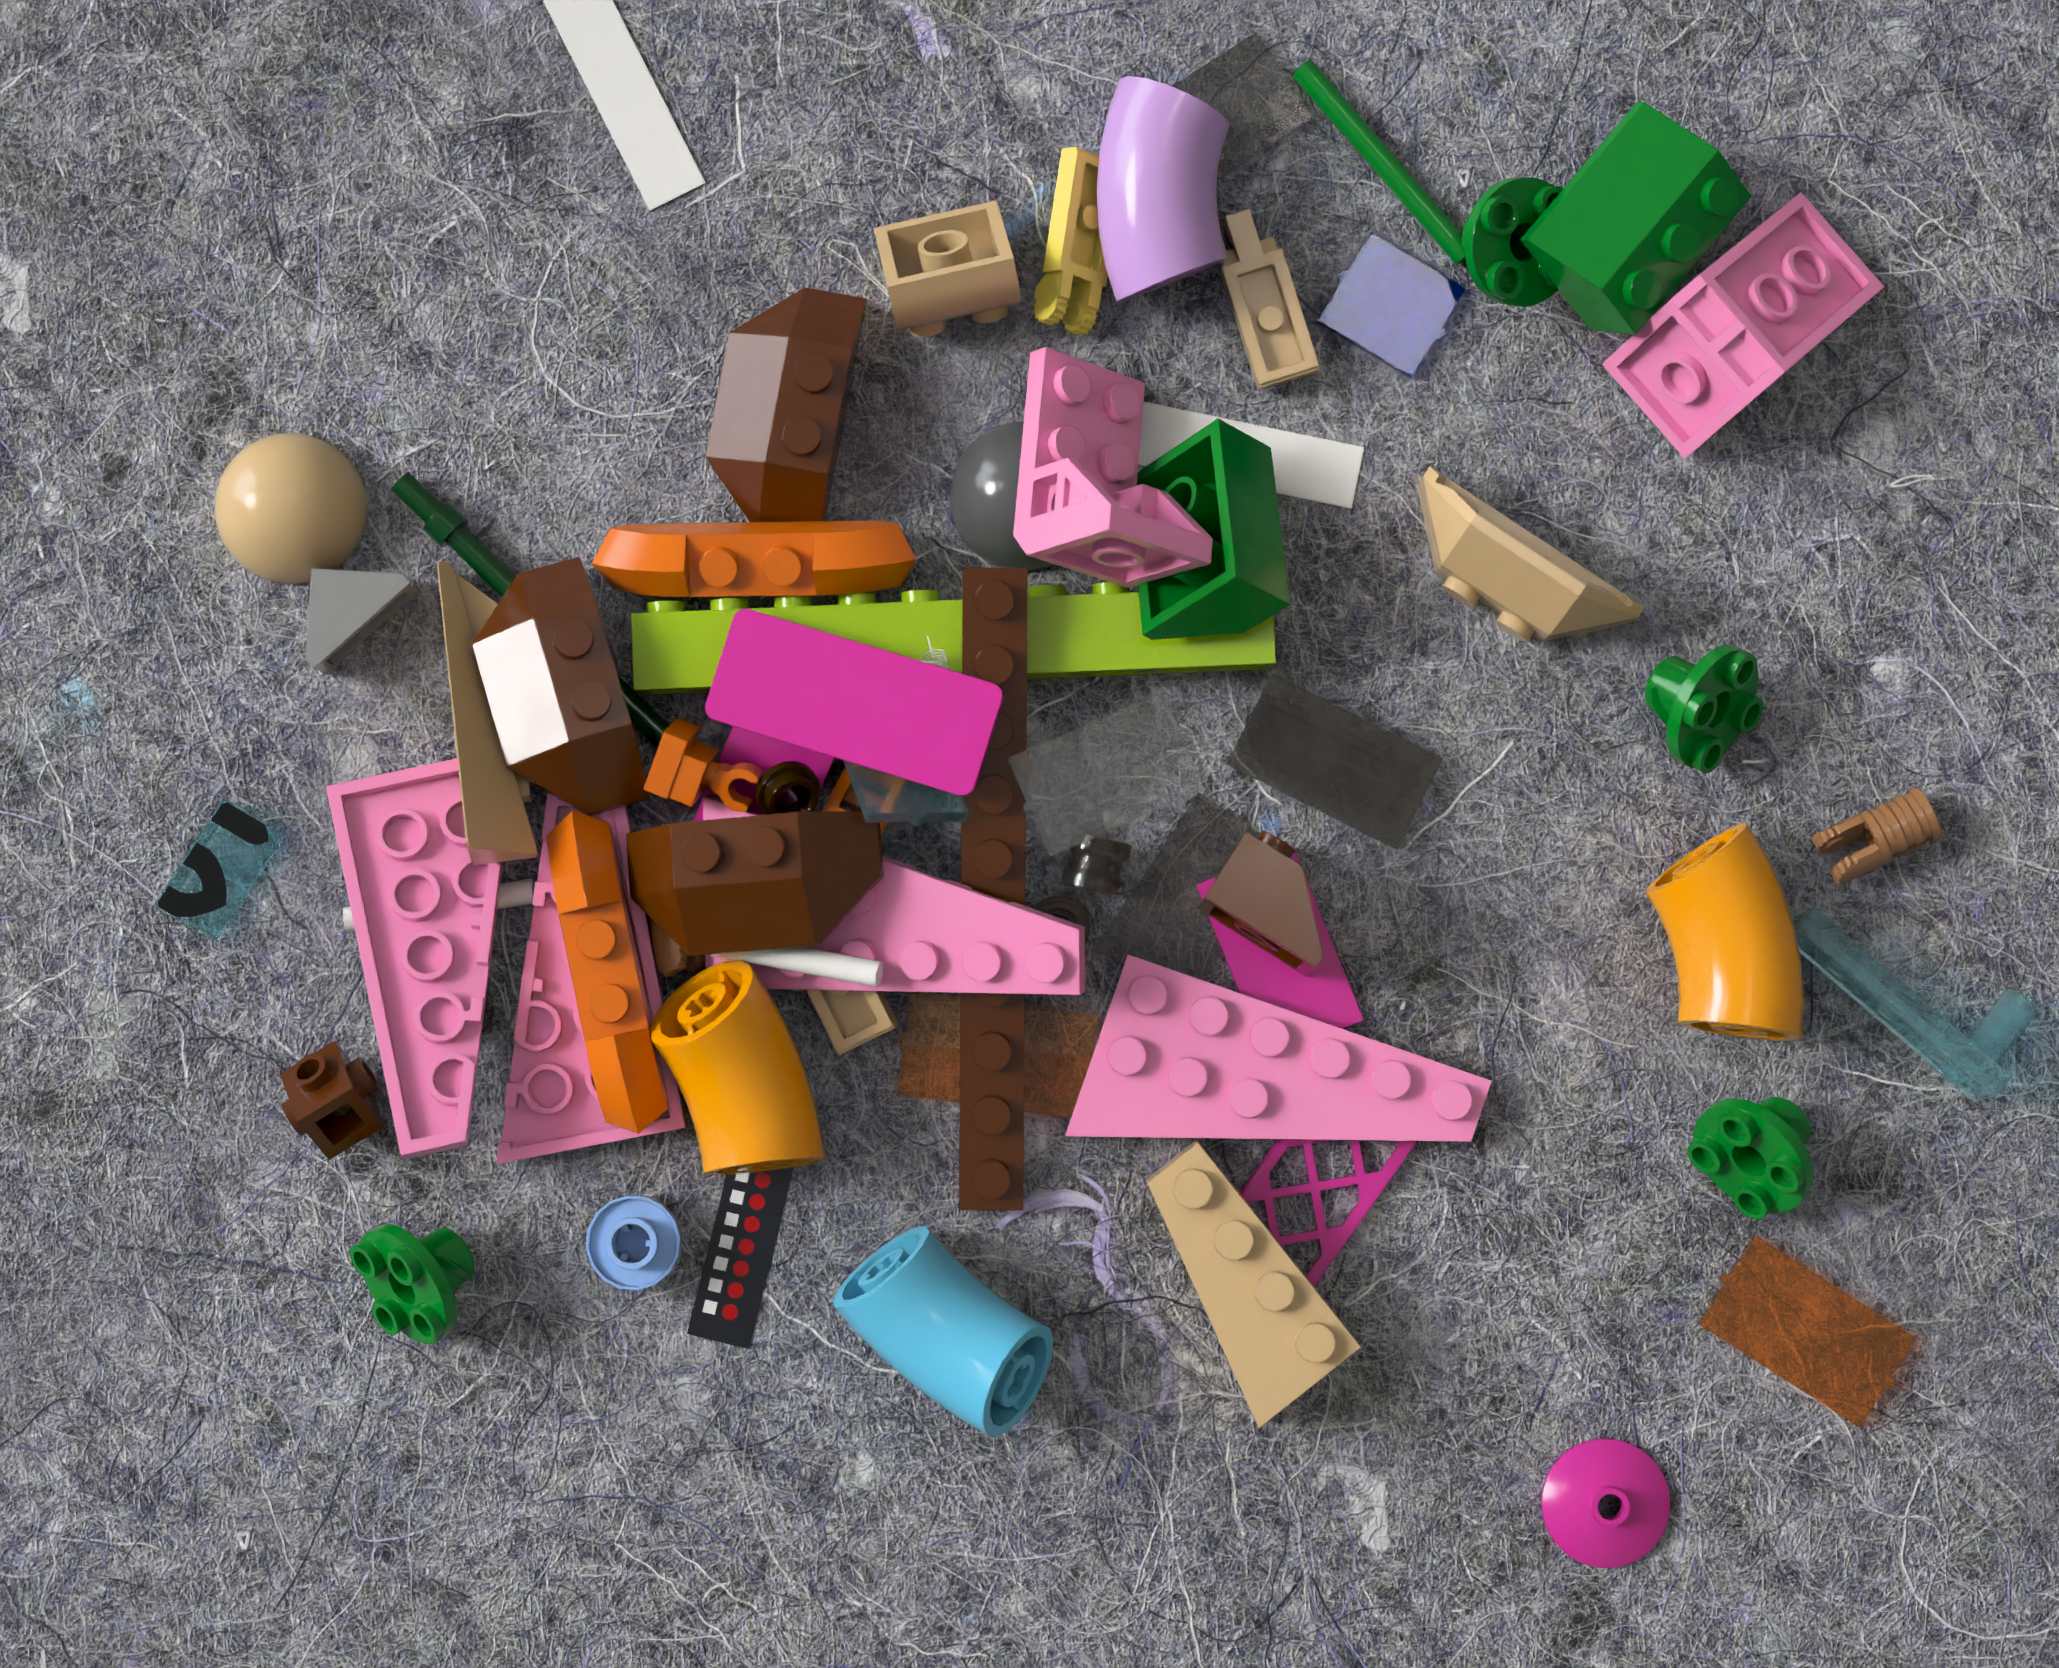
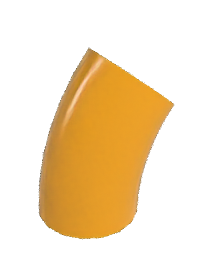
(1732, 940)
(738, 1073)

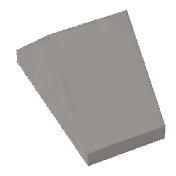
(348, 609)

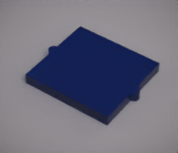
(1391, 305)

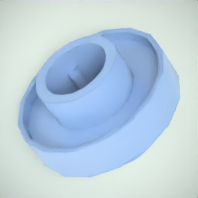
(633, 1242)

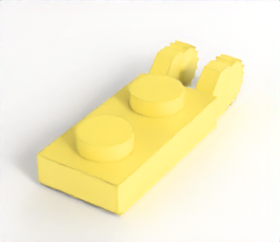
(1073, 248)

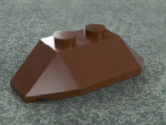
(786, 405)
(559, 691)
(754, 878)

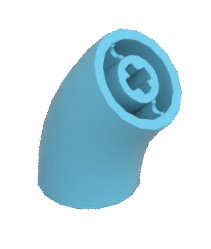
(947, 1331)

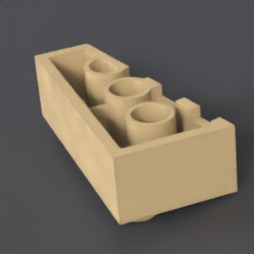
(1255, 1295)

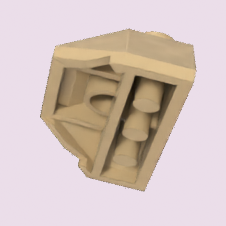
(1513, 570)

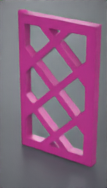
(1331, 1238)

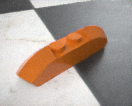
(755, 558)
(606, 972)

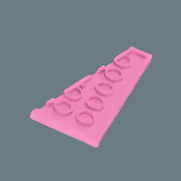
(422, 942)
(1225, 1065)
(551, 1083)

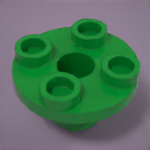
(1493, 246)
(1705, 703)
(1755, 1153)
(413, 1279)

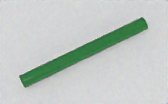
(1381, 160)

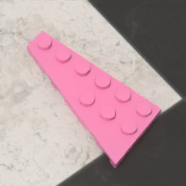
(940, 938)

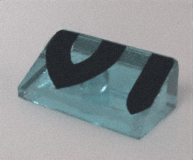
(219, 869)

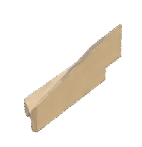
(490, 792)

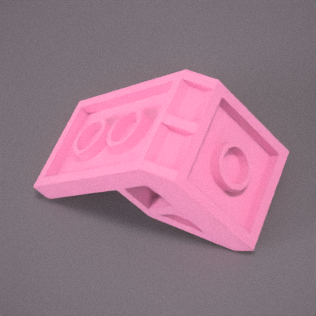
(1742, 324)
(1081, 479)

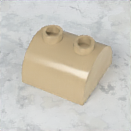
(948, 268)

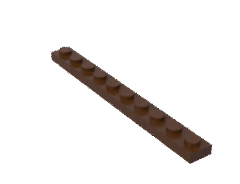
(996, 866)

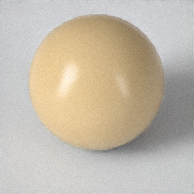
(290, 507)

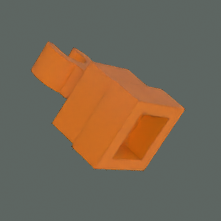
(687, 766)

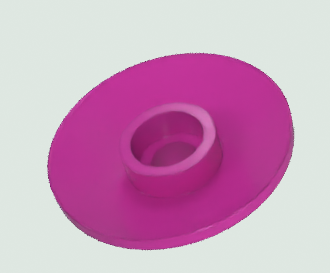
(1578, 1484)

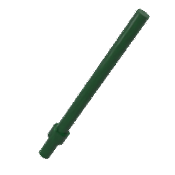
(449, 528)

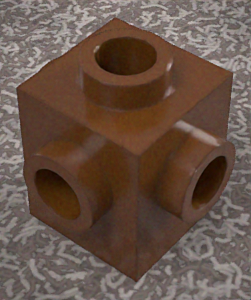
(331, 1099)

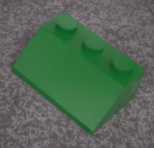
(1635, 220)
(1231, 492)

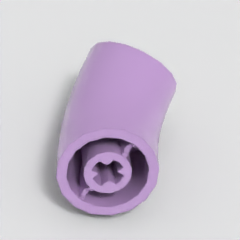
(1158, 187)

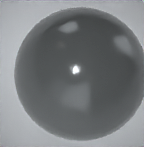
(986, 495)

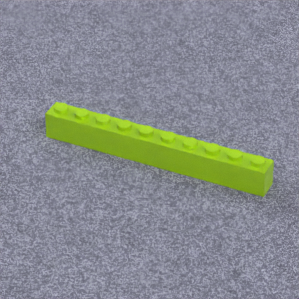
(1065, 636)

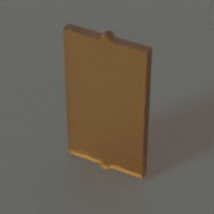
(1055, 1053)
(1806, 1331)

